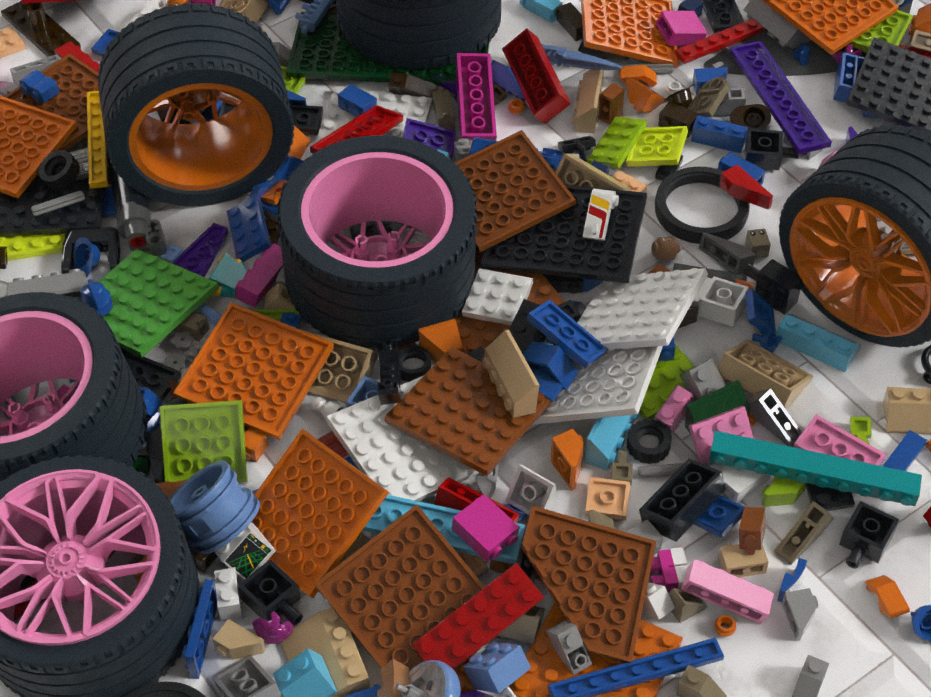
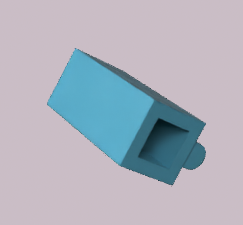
(544, 8)

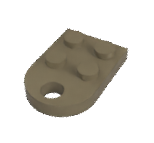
(709, 97)

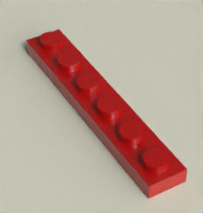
(718, 41)

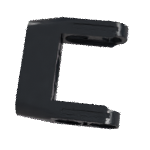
(105, 238)

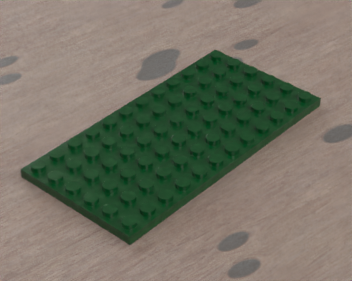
(329, 57)

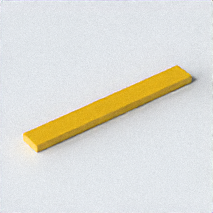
(96, 143)

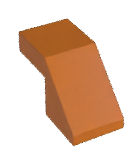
(638, 72)
(889, 596)

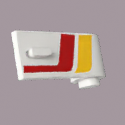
(598, 213)

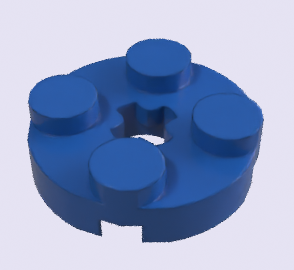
(552, 156)

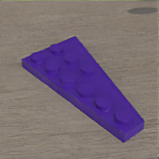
(203, 250)

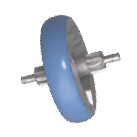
(435, 674)

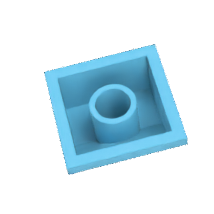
(305, 677)

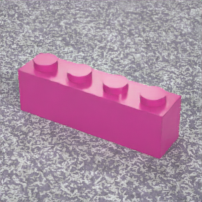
(261, 277)

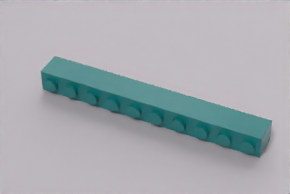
(816, 468)

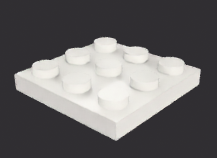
(496, 296)

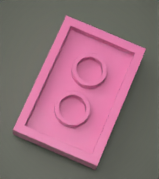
(732, 422)

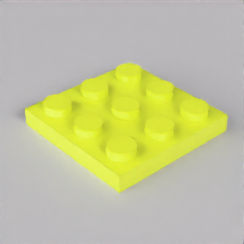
(658, 147)

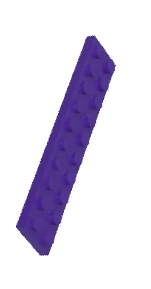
(780, 98)

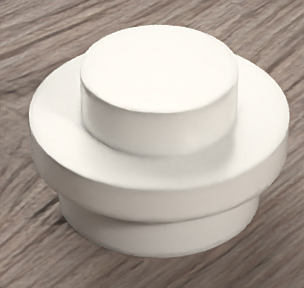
(673, 87)

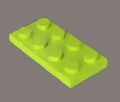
(617, 141)

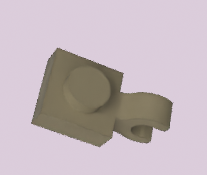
(622, 470)

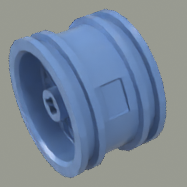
(213, 507)

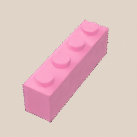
(727, 591)

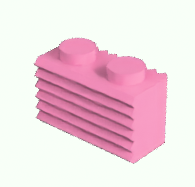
(674, 408)

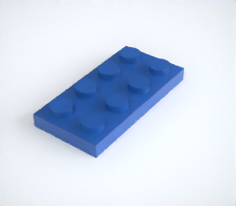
(248, 228)
(566, 333)
(201, 629)

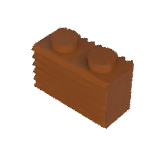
(611, 103)

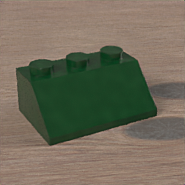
(715, 403)

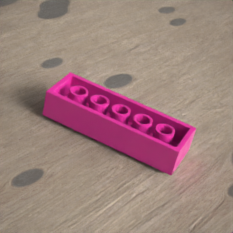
(475, 96)

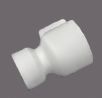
(321, 406)

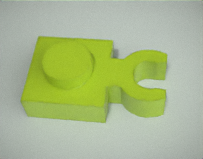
(861, 428)

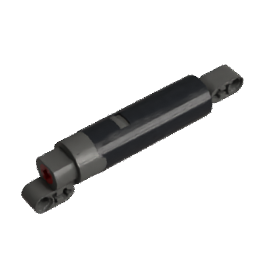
(135, 218)

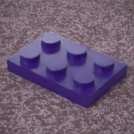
(431, 135)

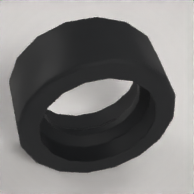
(418, 352)

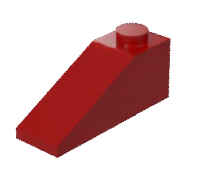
(744, 187)

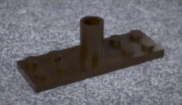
(38, 27)

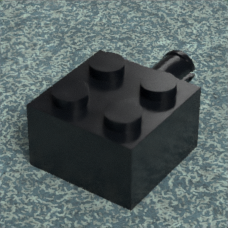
(766, 149)
(776, 285)
(867, 534)
(271, 591)

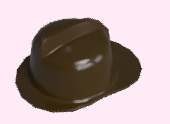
(681, 97)
(751, 116)

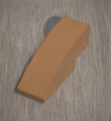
(391, 674)

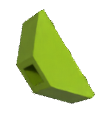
(782, 492)

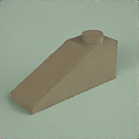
(804, 532)

